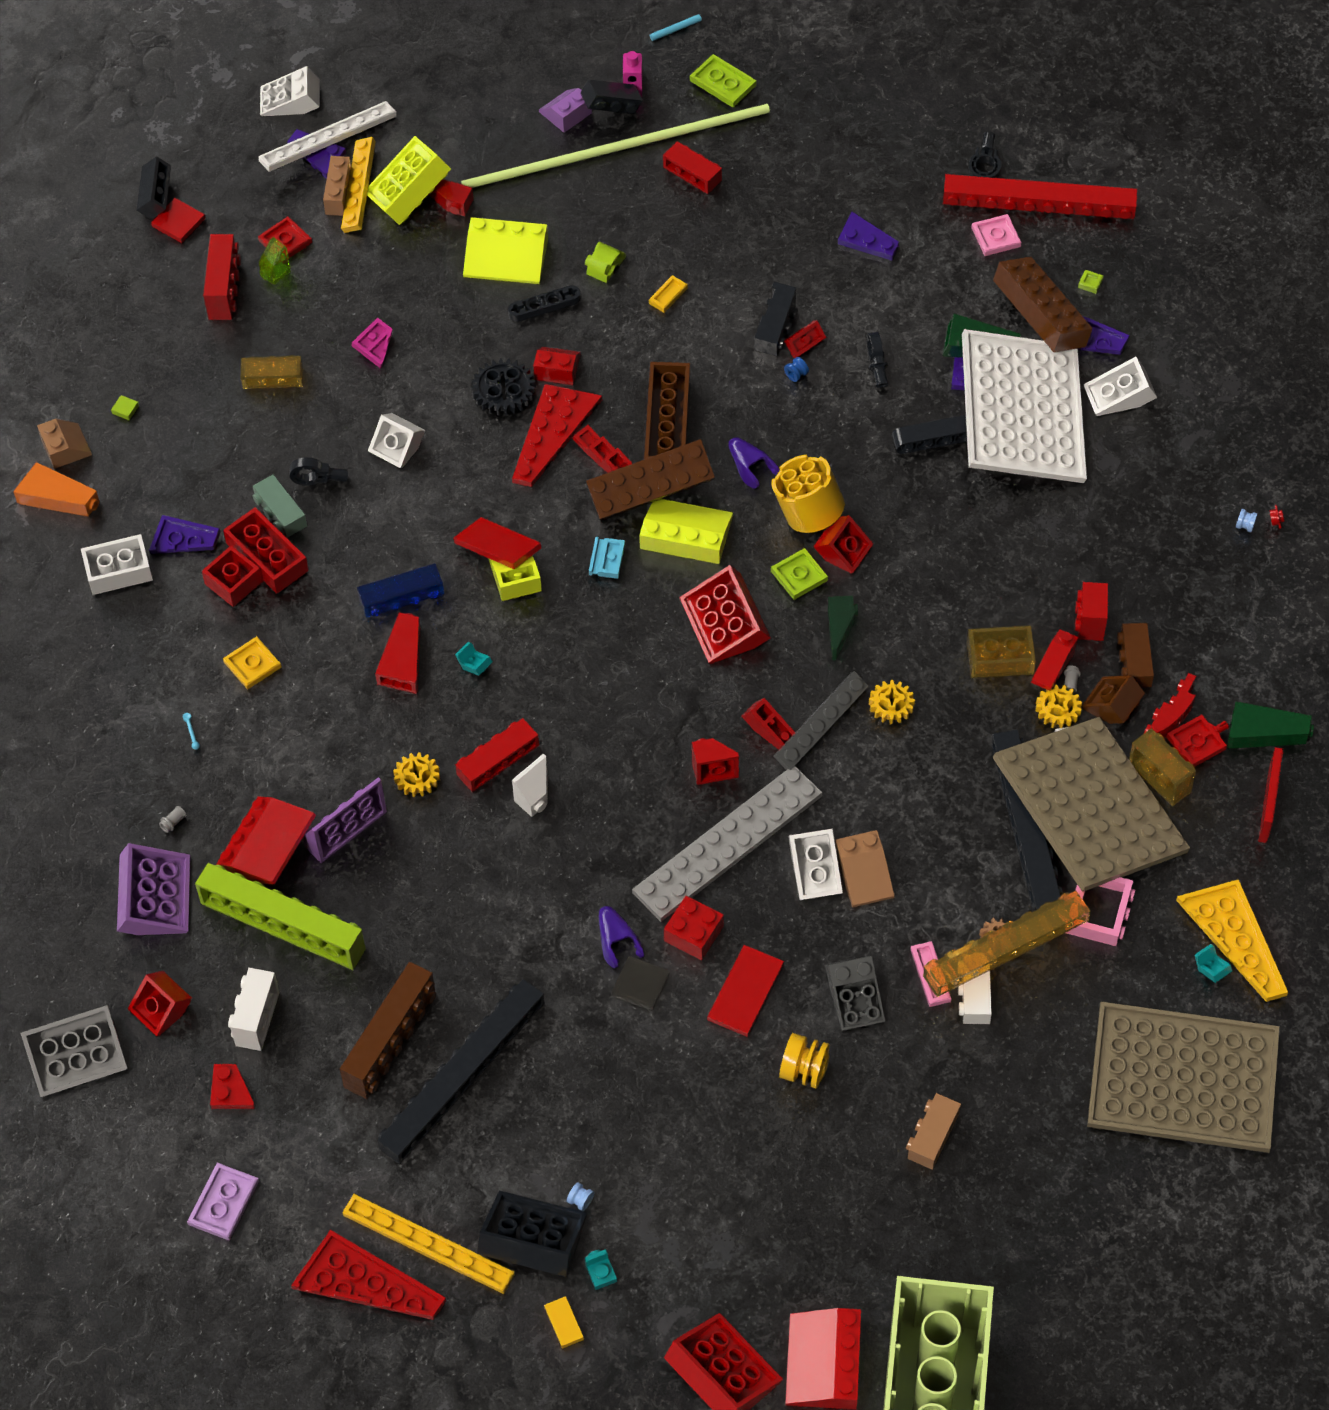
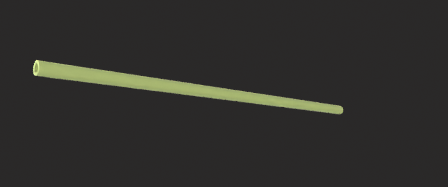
(616, 146)

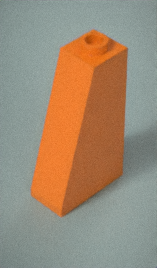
(55, 492)

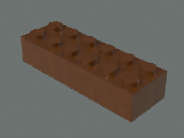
(1042, 304)
(667, 407)
(650, 480)
(388, 1030)

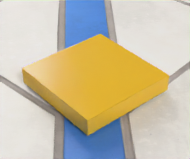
(252, 662)

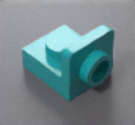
(600, 1269)

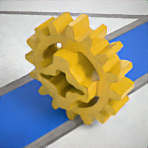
(901, 698)
(1059, 704)
(425, 769)

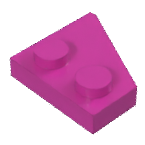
(374, 342)

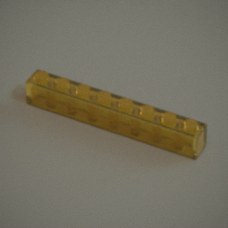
(1006, 943)

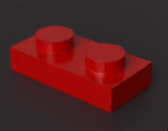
(805, 339)

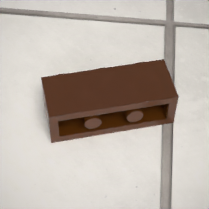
(1136, 653)

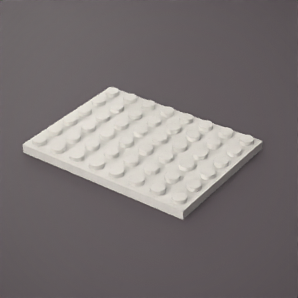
(1023, 407)

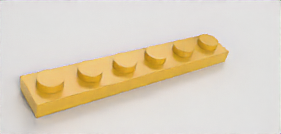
(358, 185)

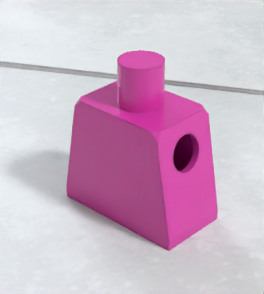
(633, 67)

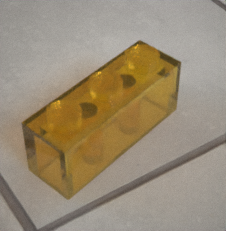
(271, 372)

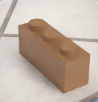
(337, 185)
(933, 1130)

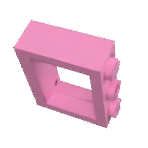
(1105, 934)

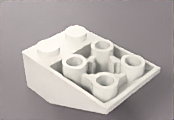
(291, 94)

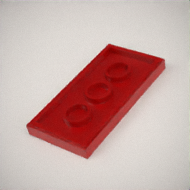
(497, 543)
(1270, 795)
(745, 990)

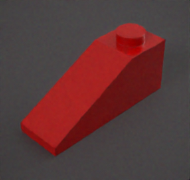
(453, 196)
(1055, 659)
(768, 723)

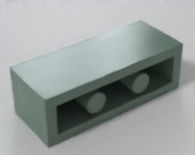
(279, 506)

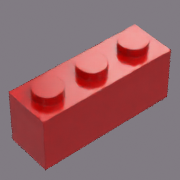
(692, 167)

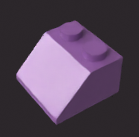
(566, 109)

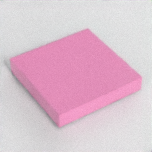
(996, 235)

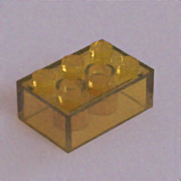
(1001, 651)
(1162, 766)

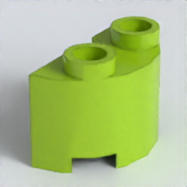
(603, 261)

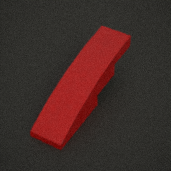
(600, 450)

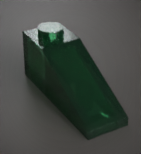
(841, 620)

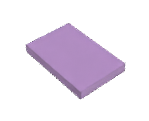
(223, 1201)

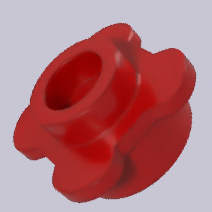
(1276, 517)

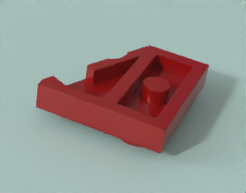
(229, 1089)

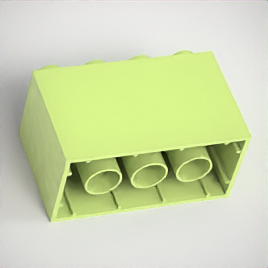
(938, 1345)

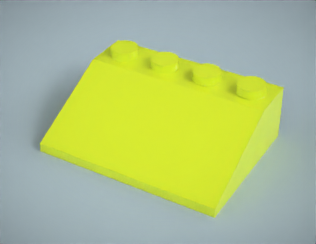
(407, 180)
(505, 250)
(685, 530)

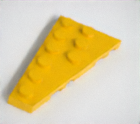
(1232, 927)

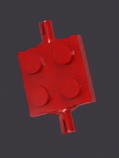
(1198, 740)

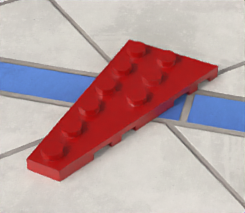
(552, 427)
(355, 1275)

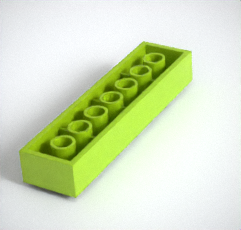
(280, 915)

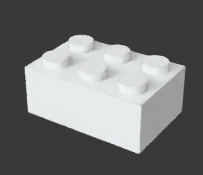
(116, 564)
(254, 1009)

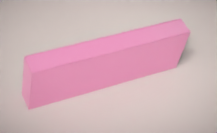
(922, 955)

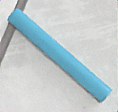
(675, 27)

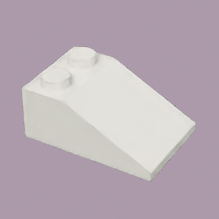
(1120, 388)
(815, 864)

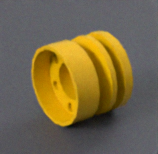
(804, 1060)

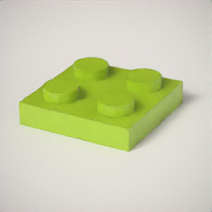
(799, 573)

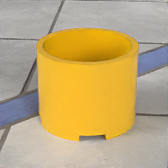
(808, 493)

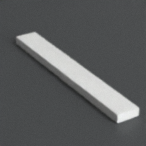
(327, 136)

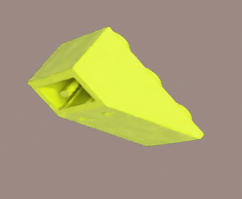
(517, 581)

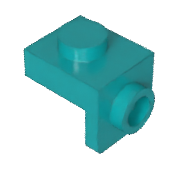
(472, 660)
(1211, 964)

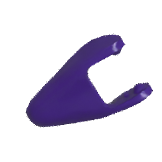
(747, 455)
(613, 929)

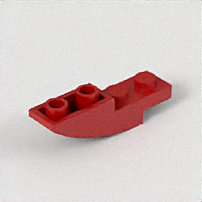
(1174, 713)

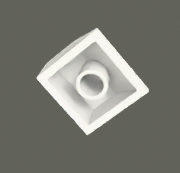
(395, 439)

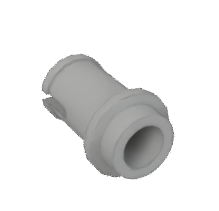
(1071, 678)
(167, 823)

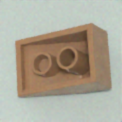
(864, 868)

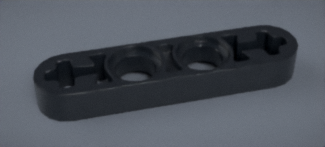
(543, 301)

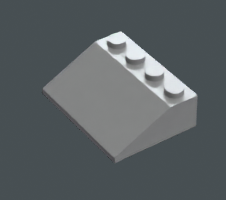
(74, 1050)

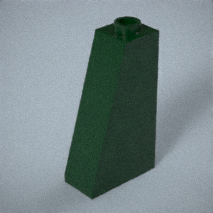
(955, 328)
(1267, 727)

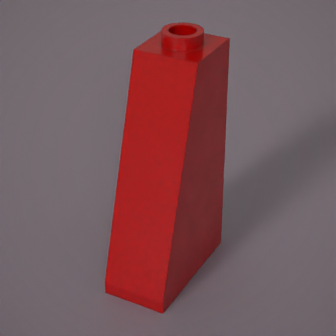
(401, 655)

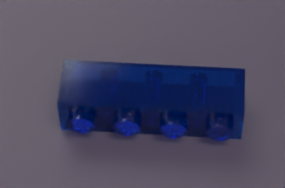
(400, 590)

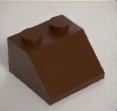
(1114, 698)

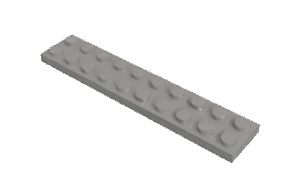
(727, 843)

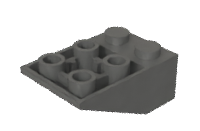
(855, 992)

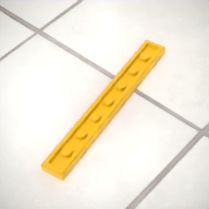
(428, 1243)

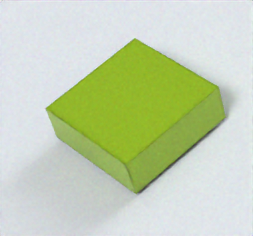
(1090, 281)
(125, 407)

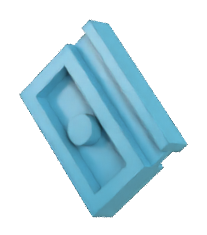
(607, 557)

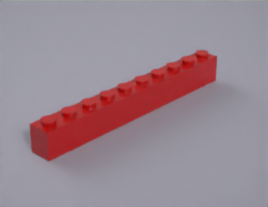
(1040, 196)

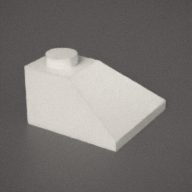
(531, 787)

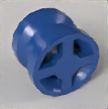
(796, 369)

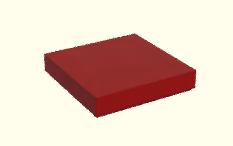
(178, 220)
(288, 234)

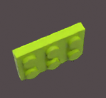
(723, 80)

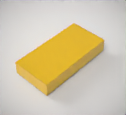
(668, 294)
(563, 1322)

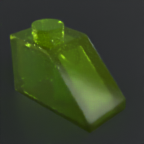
(274, 262)

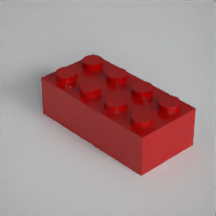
(221, 277)
(267, 548)

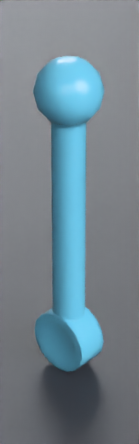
(187, 718)

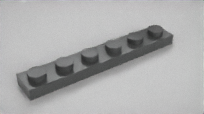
(820, 721)

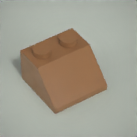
(63, 442)

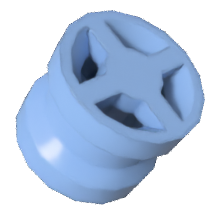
(1246, 520)
(580, 1196)

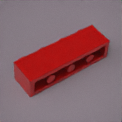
(497, 754)

